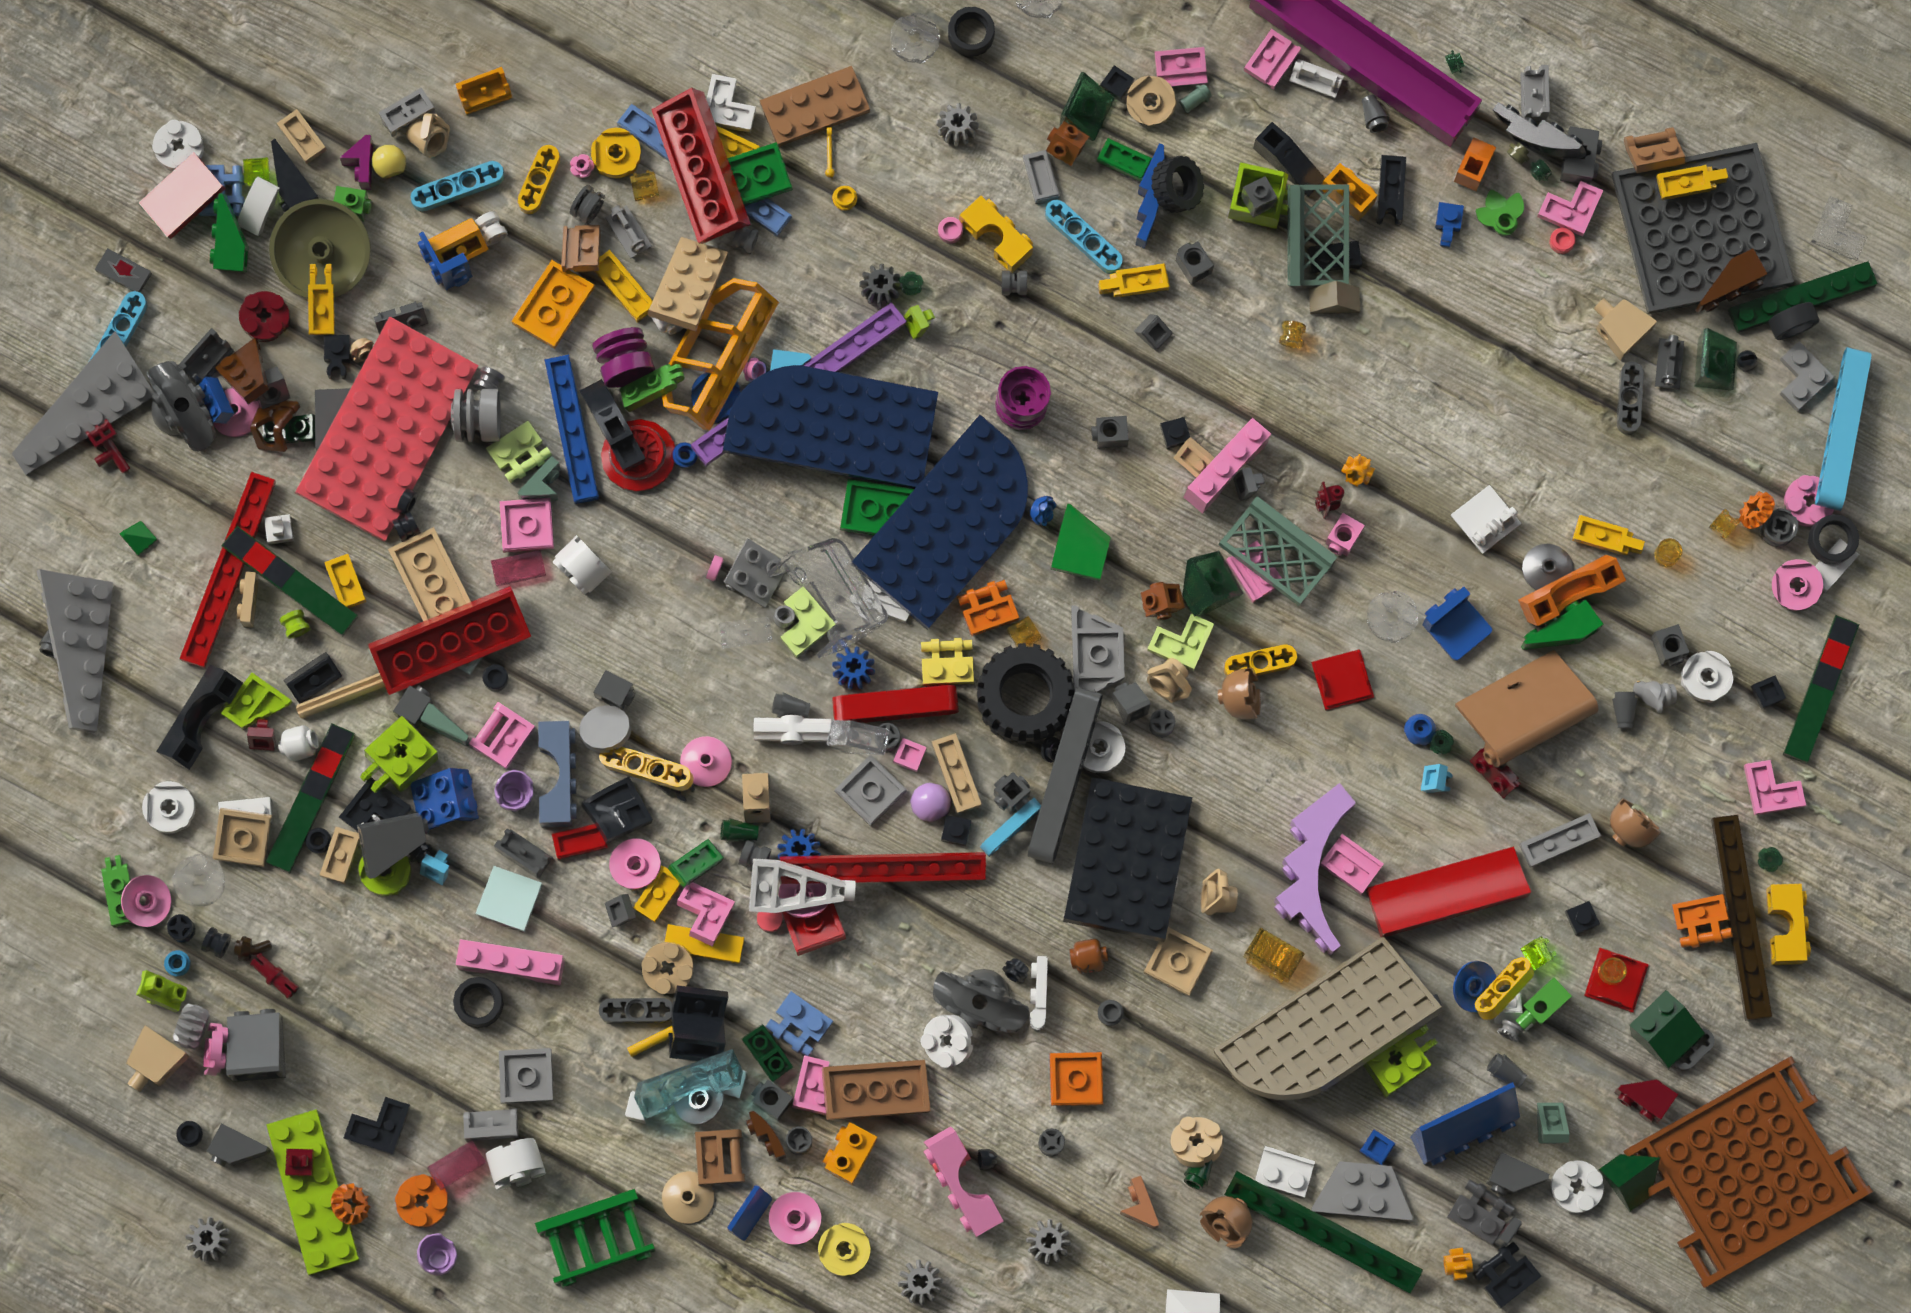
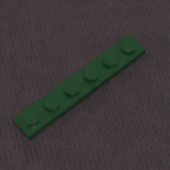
(1815, 291)

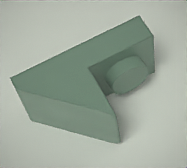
(536, 485)
(1552, 1123)

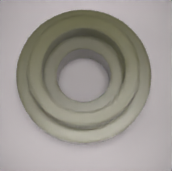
(1518, 153)

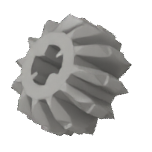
(960, 116)
(191, 1026)
(1041, 1235)
(217, 1236)
(918, 1291)

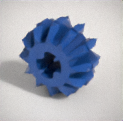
(847, 661)
(804, 843)

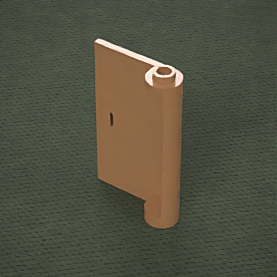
(1540, 705)

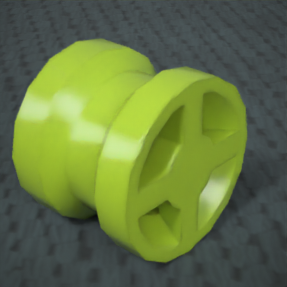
(294, 624)

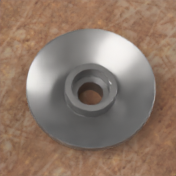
(1535, 571)
(693, 1113)

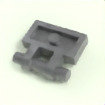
(1477, 1219)

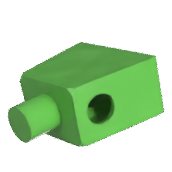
(1552, 995)

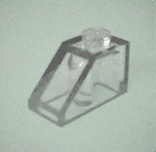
(857, 737)

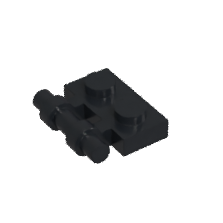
(1512, 1281)

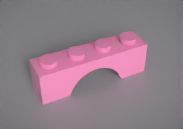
(1226, 464)
(508, 960)
(977, 1209)

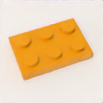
(553, 304)

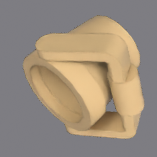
(429, 135)
(1167, 679)
(1218, 896)

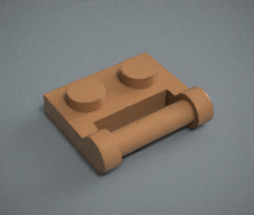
(1654, 156)
(710, 1157)

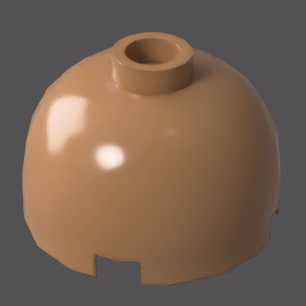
(1240, 694)
(1632, 826)
(1227, 1219)

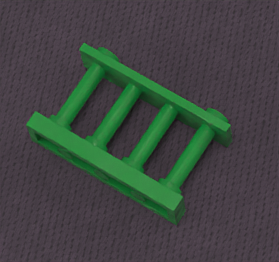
(600, 1211)

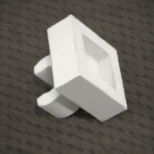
(278, 529)

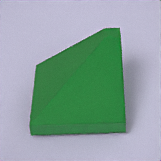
(138, 537)

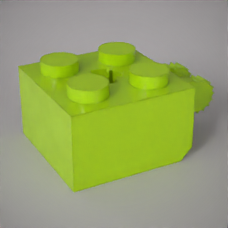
(1248, 174)
(399, 771)
(1411, 1063)

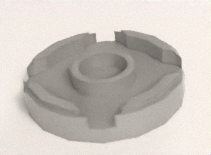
(605, 729)

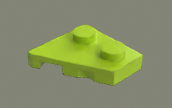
(254, 702)

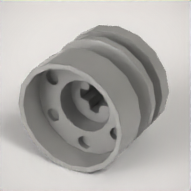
(476, 415)

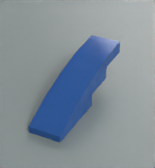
(1149, 206)

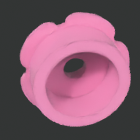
(581, 172)
(753, 369)

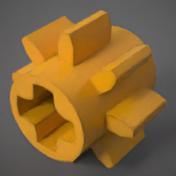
(1358, 470)
(1458, 1264)

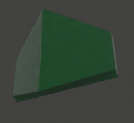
(1631, 1177)

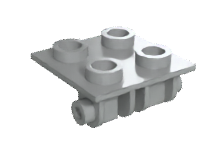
(750, 574)

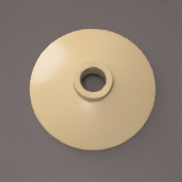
(687, 1211)

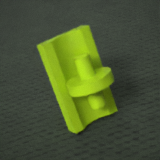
(161, 991)

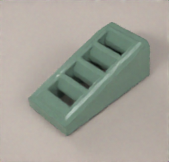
(440, 723)

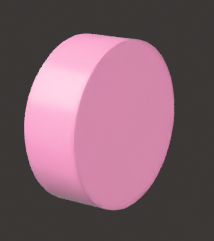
(950, 230)
(714, 568)

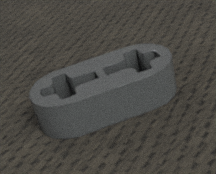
(1697, 1054)

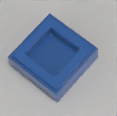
(1377, 1147)

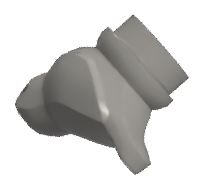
(1656, 694)

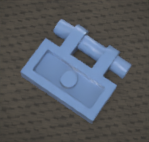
(235, 179)
(803, 1017)

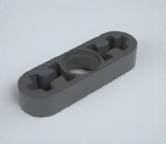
(1624, 379)
(616, 1002)

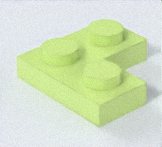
(812, 622)
(1183, 648)

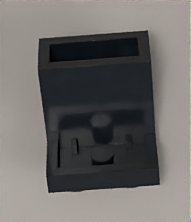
(697, 1023)

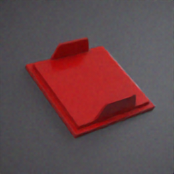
(1342, 679)
(1620, 995)

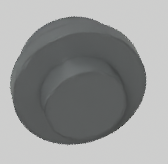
(1110, 1012)

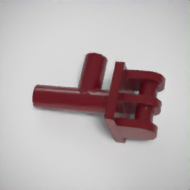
(106, 441)

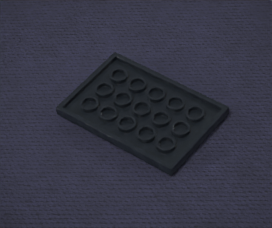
(1128, 859)

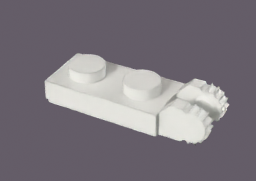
(1038, 995)

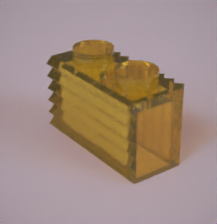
(1273, 956)

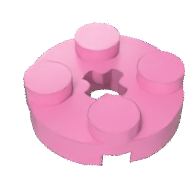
(1795, 503)
(1785, 576)
(213, 1055)

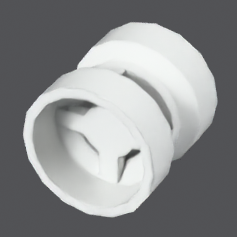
(491, 228)

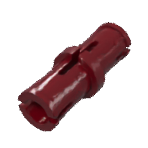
(274, 975)

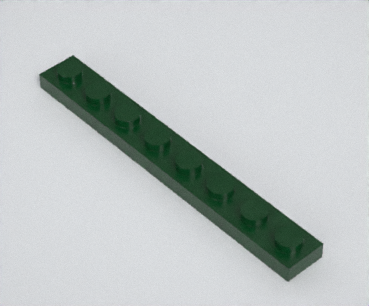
(1324, 1232)

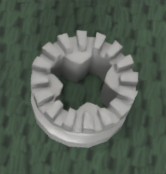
(1510, 1030)

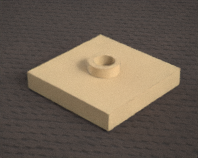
(242, 837)
(1178, 962)

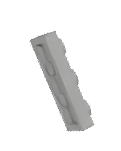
(1559, 840)

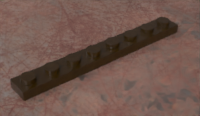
(1741, 917)

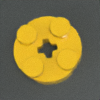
(611, 166)

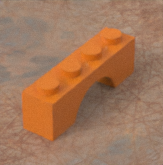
(1590, 579)

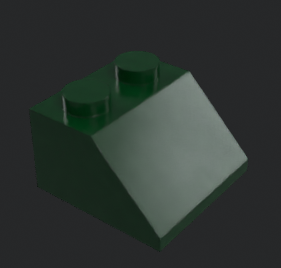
(1666, 1029)

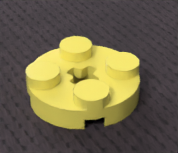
(857, 1242)

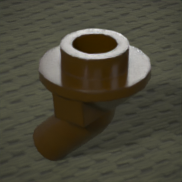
(245, 949)

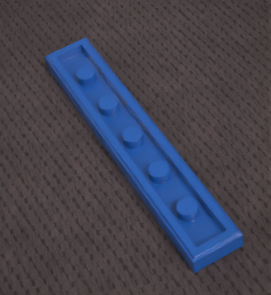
(571, 429)

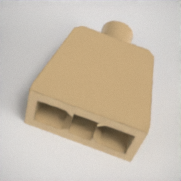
(1622, 326)
(756, 797)
(153, 1059)

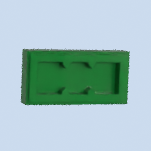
(1124, 159)
(695, 863)

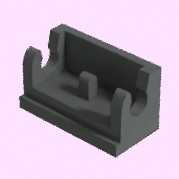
(205, 357)
(523, 853)

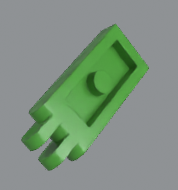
(651, 386)
(115, 881)

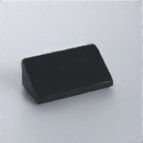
(312, 677)

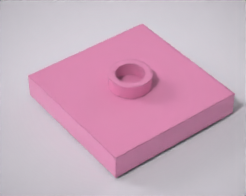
(526, 525)

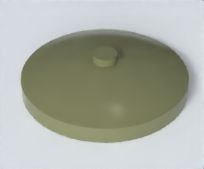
(319, 235)

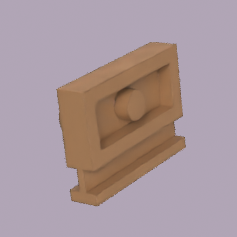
(581, 248)

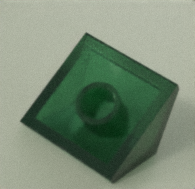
(1087, 106)
(1715, 361)

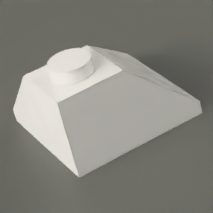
(1192, 1302)

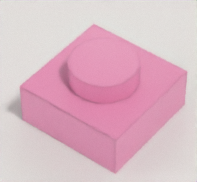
(909, 755)

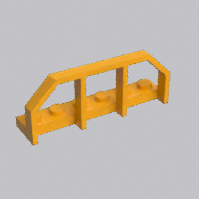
(734, 356)

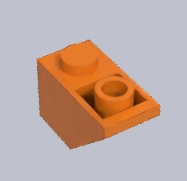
(1474, 164)

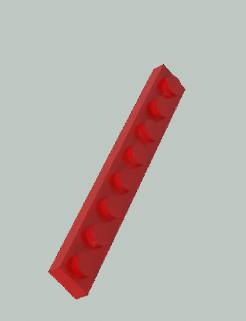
(226, 574)
(893, 867)

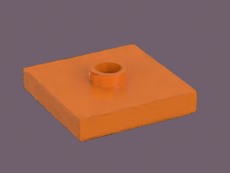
(1076, 1079)

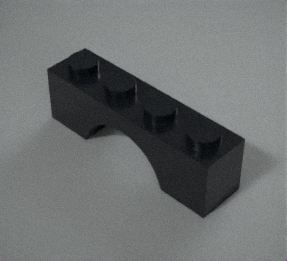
(212, 692)

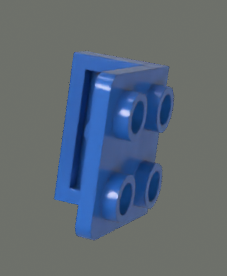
(449, 273)
(1456, 624)
(445, 797)

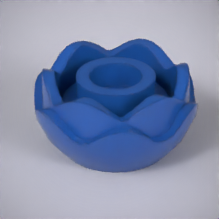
(1042, 510)
(1416, 736)

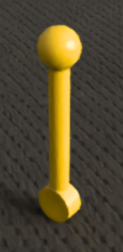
(829, 171)

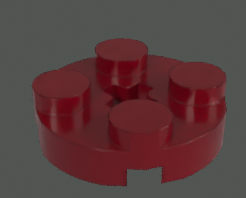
(253, 325)

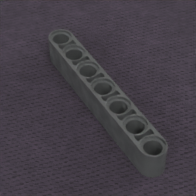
(1065, 775)

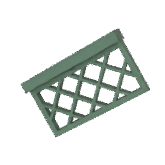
(1296, 229)
(1287, 533)

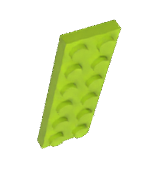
(321, 1235)

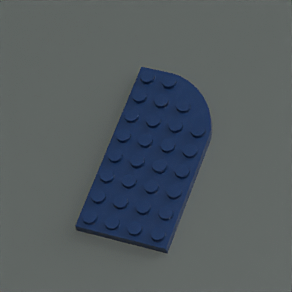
(834, 424)
(948, 524)

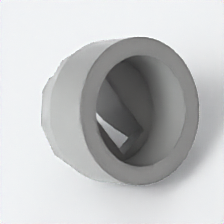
(779, 614)

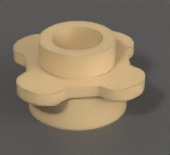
(361, 349)

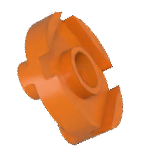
(421, 1216)

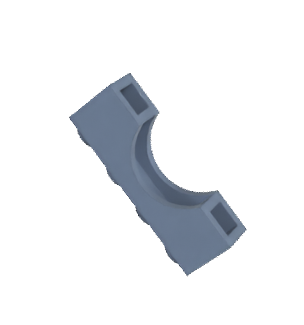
(557, 806)

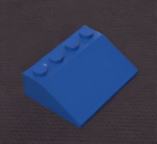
(1466, 1125)

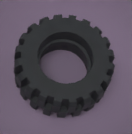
(1025, 660)

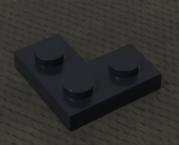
(368, 803)
(379, 1134)

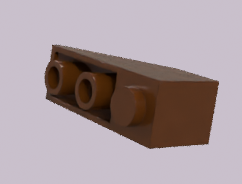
(1739, 275)

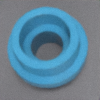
(175, 955)

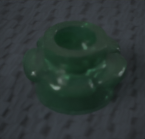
(1454, 62)
(1540, 171)
(913, 289)
(1446, 738)
(1772, 852)

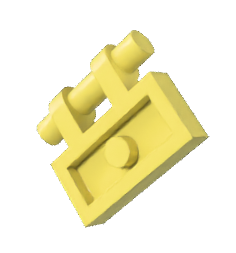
(947, 670)

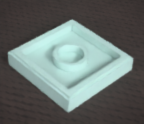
(509, 898)

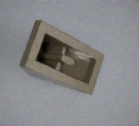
(1334, 298)

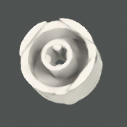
(583, 564)
(515, 1163)

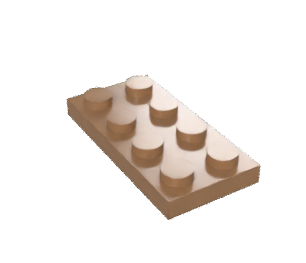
(814, 106)
(875, 1089)

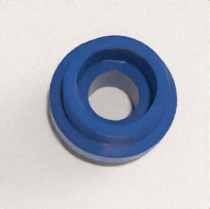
(684, 463)

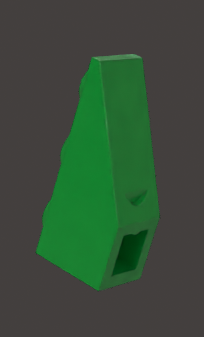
(230, 244)
(1569, 629)

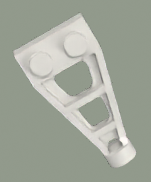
(765, 881)

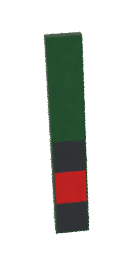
(289, 581)
(1821, 689)
(310, 798)

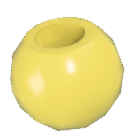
(388, 161)

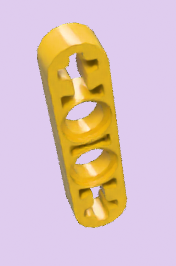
(645, 770)

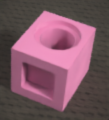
(1351, 527)

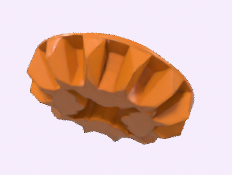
(1753, 519)
(343, 1210)

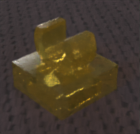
(644, 185)
(1024, 632)

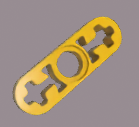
(552, 165)
(1277, 650)
(1516, 975)

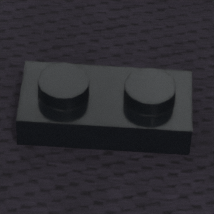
(1324, 259)

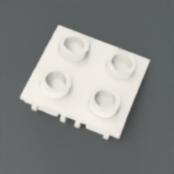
(1486, 519)

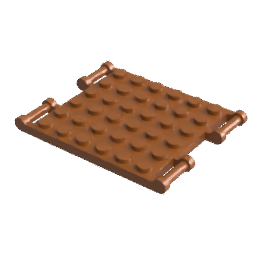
(1750, 1171)

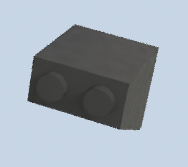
(255, 1046)

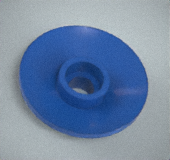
(1477, 974)

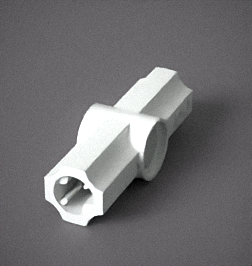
(791, 729)

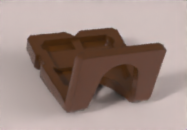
(280, 415)

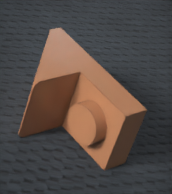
(1143, 1212)

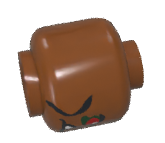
(1088, 956)

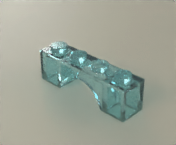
(663, 1091)

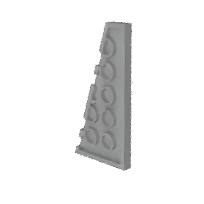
(101, 391)
(78, 634)

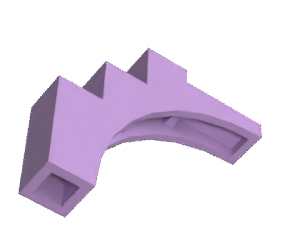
(1302, 864)

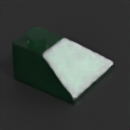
(1209, 583)

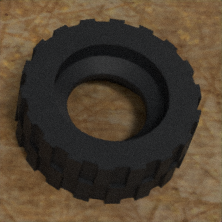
(1163, 185)

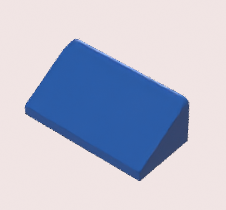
(749, 1213)

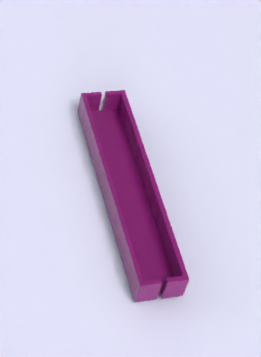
(1376, 63)

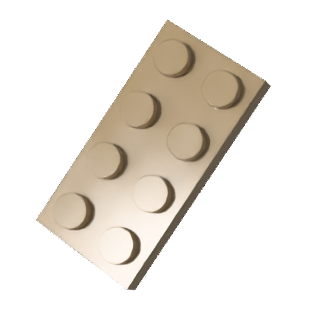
(688, 284)
(429, 574)

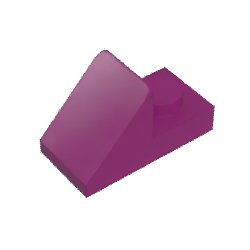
(360, 155)

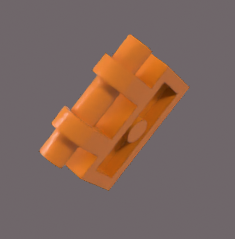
(990, 614)
(1699, 913)

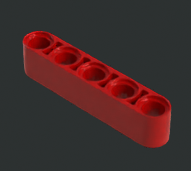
(896, 704)

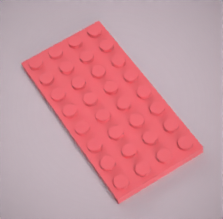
(385, 428)

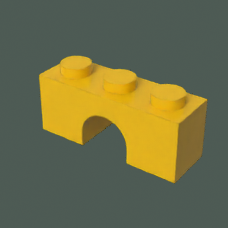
(983, 218)
(1789, 902)

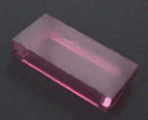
(518, 568)
(456, 1165)

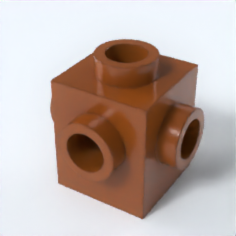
(1066, 143)
(1162, 600)

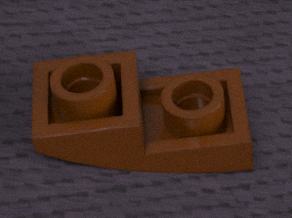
(761, 1128)

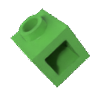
(354, 199)

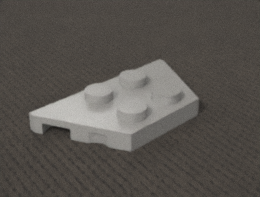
(1096, 651)
(1363, 1192)

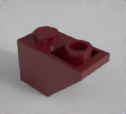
(1649, 1097)

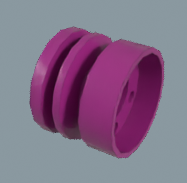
(623, 356)
(1023, 384)

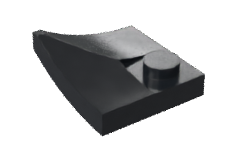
(617, 810)

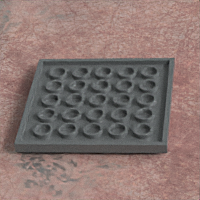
(1690, 239)

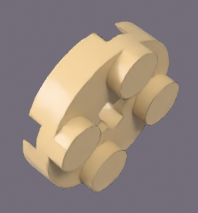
(1137, 99)
(668, 952)
(1194, 1128)

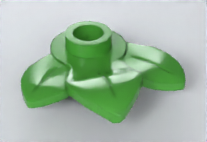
(1499, 210)

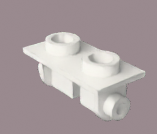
(1316, 78)

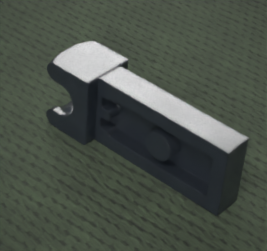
(1391, 188)

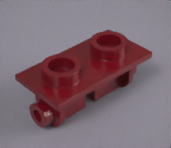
(1328, 498)
(1502, 780)

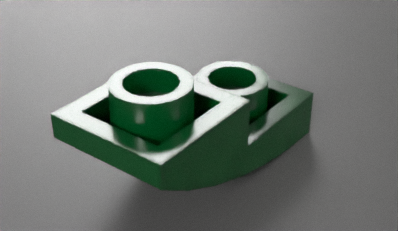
(297, 430)
(767, 1052)

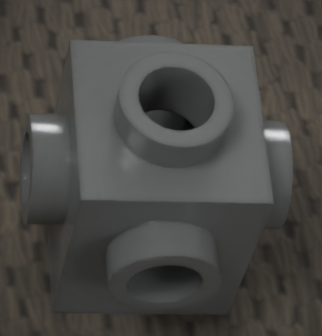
(1011, 784)

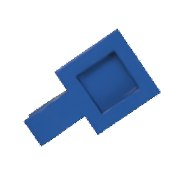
(1449, 220)

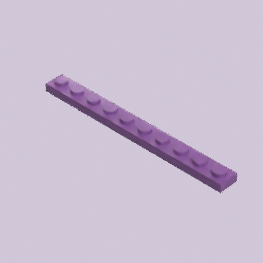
(833, 358)

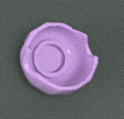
(514, 790)
(930, 802)
(436, 1254)

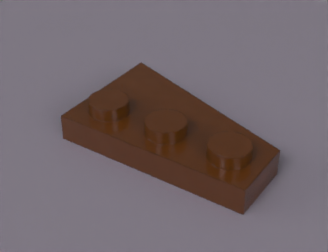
(245, 371)

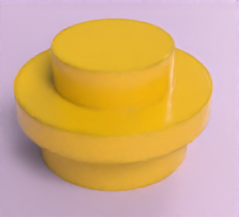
(844, 198)

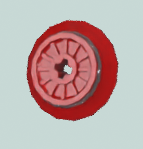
(656, 447)

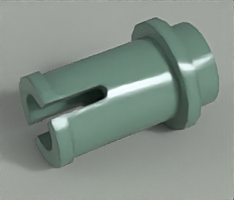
(1195, 98)

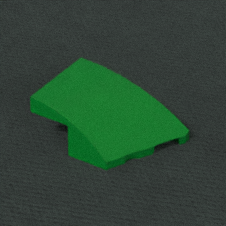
(1080, 546)

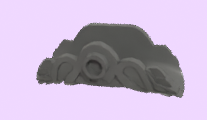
(192, 425)
(1001, 1012)

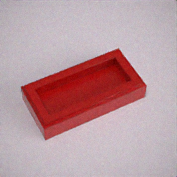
(578, 841)

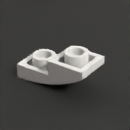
(257, 206)

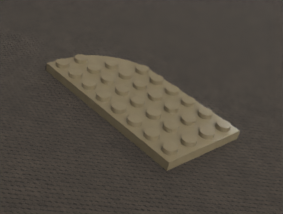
(1330, 1026)

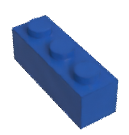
(216, 400)

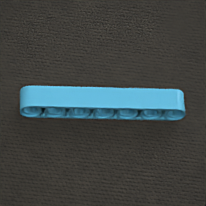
(1843, 429)

